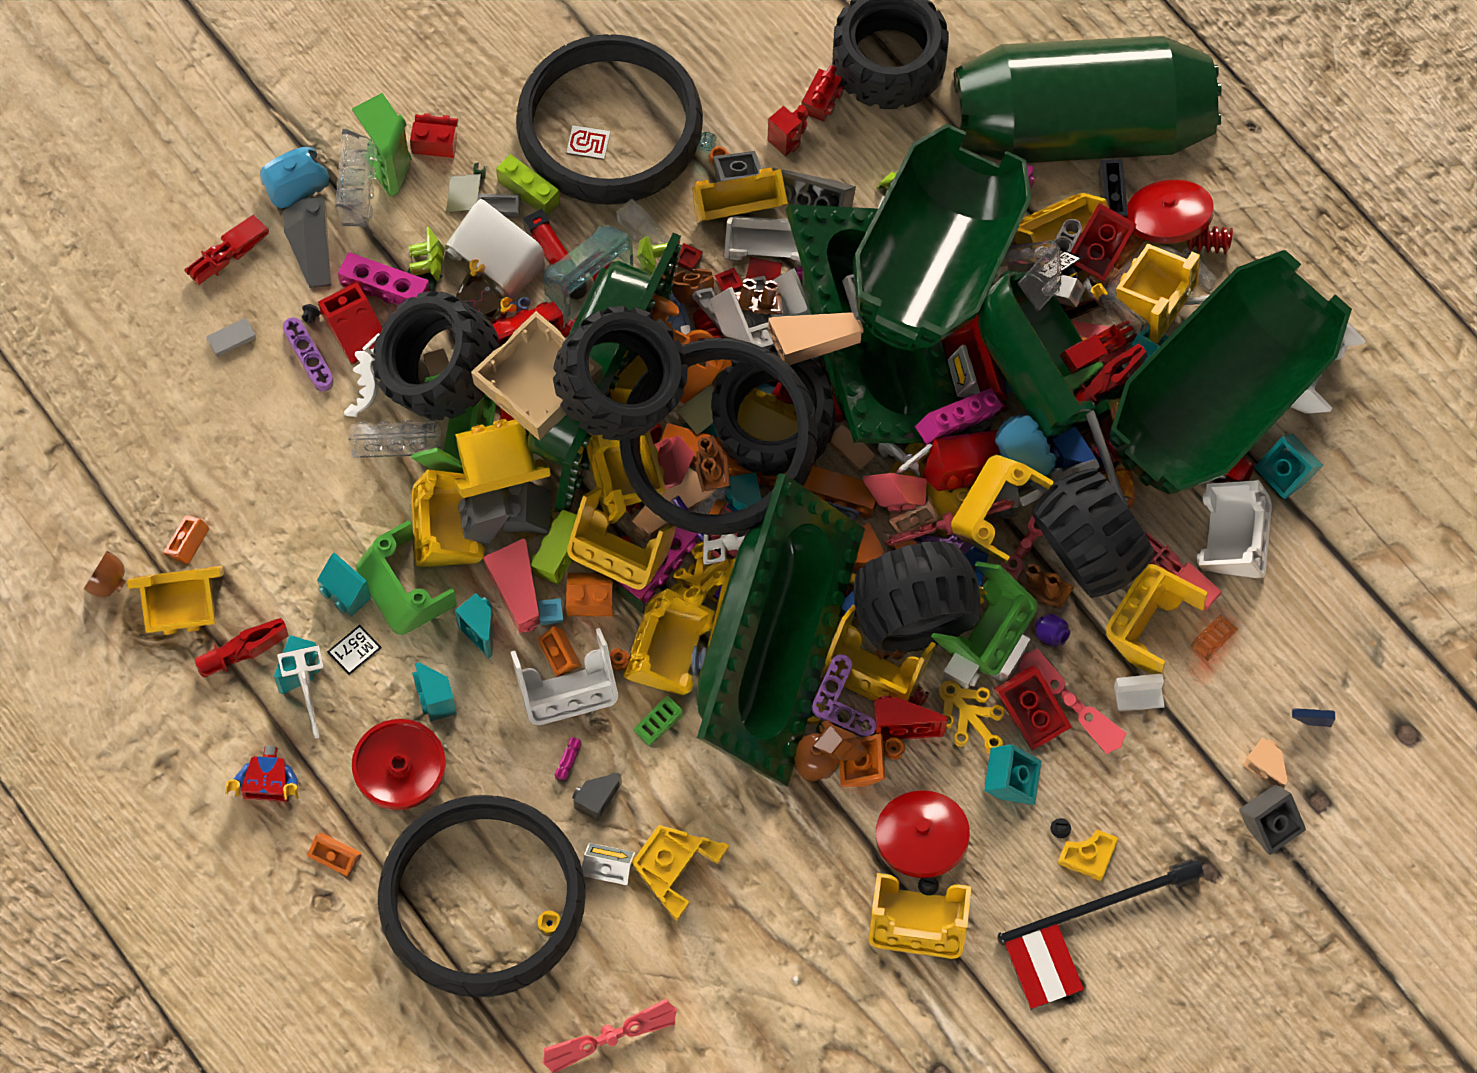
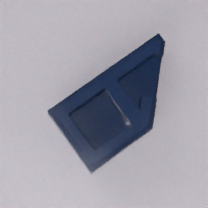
(1314, 717)

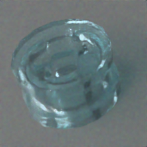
(707, 141)

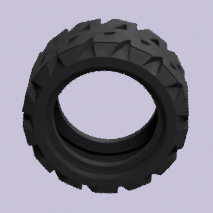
(883, 84)
(406, 336)
(655, 346)
(759, 455)

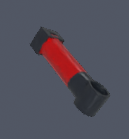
(538, 227)

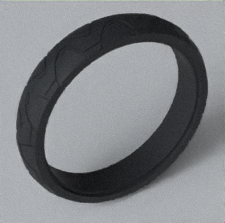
(599, 49)
(799, 470)
(456, 812)

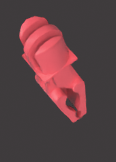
(1187, 572)

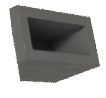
(596, 795)

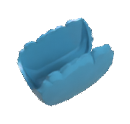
(293, 177)
(1024, 443)

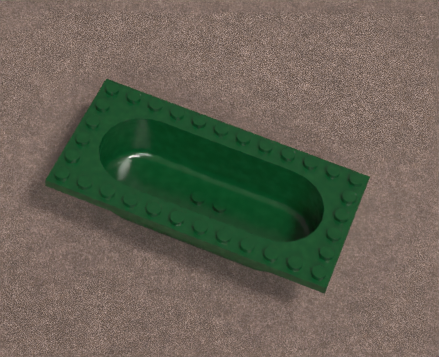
(614, 286)
(875, 384)
(776, 630)

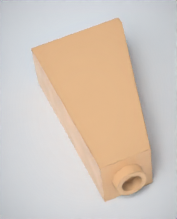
(813, 335)
(647, 524)

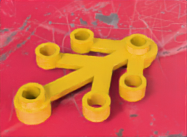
(696, 594)
(969, 713)

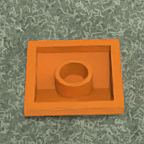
(869, 768)

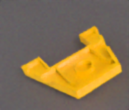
(666, 857)

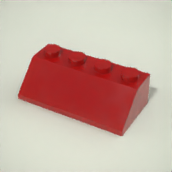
(506, 326)
(959, 459)

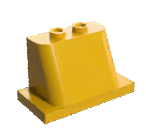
(1159, 287)
(496, 458)
(611, 477)
(177, 599)

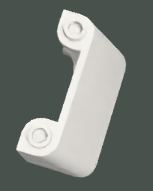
(506, 250)
(1237, 529)

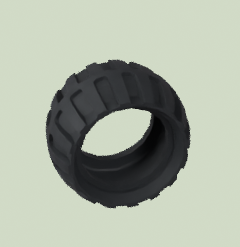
(1093, 532)
(916, 594)

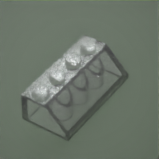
(355, 179)
(394, 439)

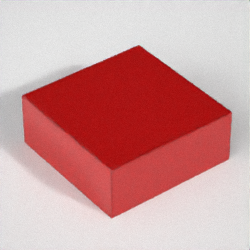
(689, 257)
(728, 279)

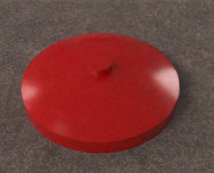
(1170, 211)
(398, 764)
(922, 834)

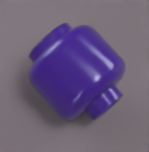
(1052, 630)

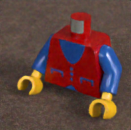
(265, 778)

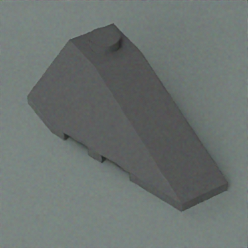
(816, 191)
(308, 235)

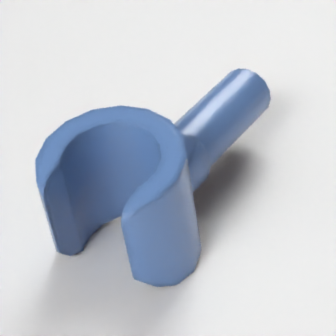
(523, 300)

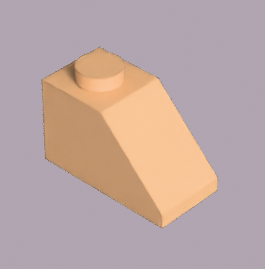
(1267, 763)

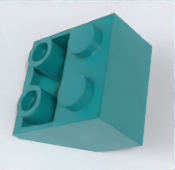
(434, 692)

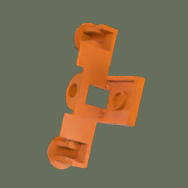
(697, 376)

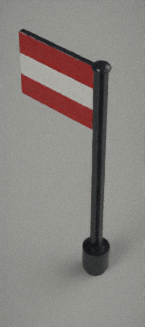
(1040, 950)

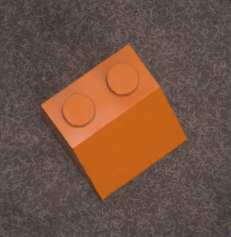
(589, 594)

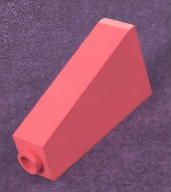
(513, 579)

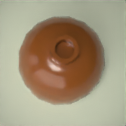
(687, 284)
(106, 577)
(812, 762)

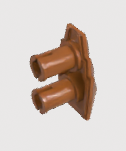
(760, 301)
(711, 465)
(1045, 586)
(839, 743)

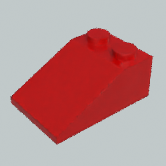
(1103, 242)
(1032, 707)
(906, 720)

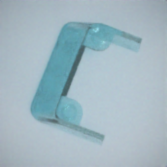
(584, 262)

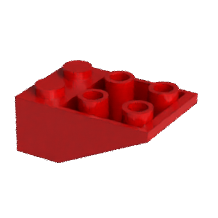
(350, 319)

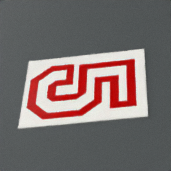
(588, 142)

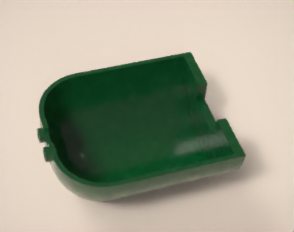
(1027, 352)

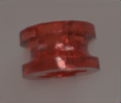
(919, 697)

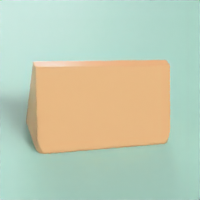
(911, 520)

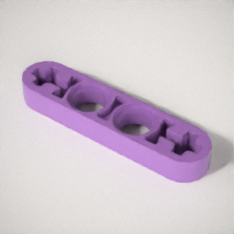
(307, 354)

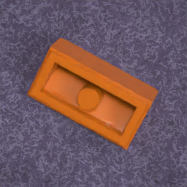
(186, 539)
(558, 651)
(333, 854)

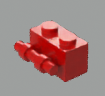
(822, 93)
(786, 129)
(434, 135)

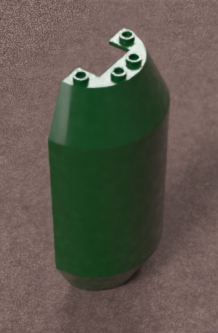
(1088, 99)
(937, 240)
(1226, 375)

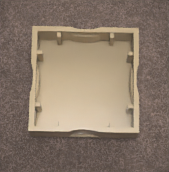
(522, 375)

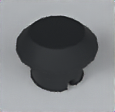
(310, 313)
(1060, 828)
(928, 886)

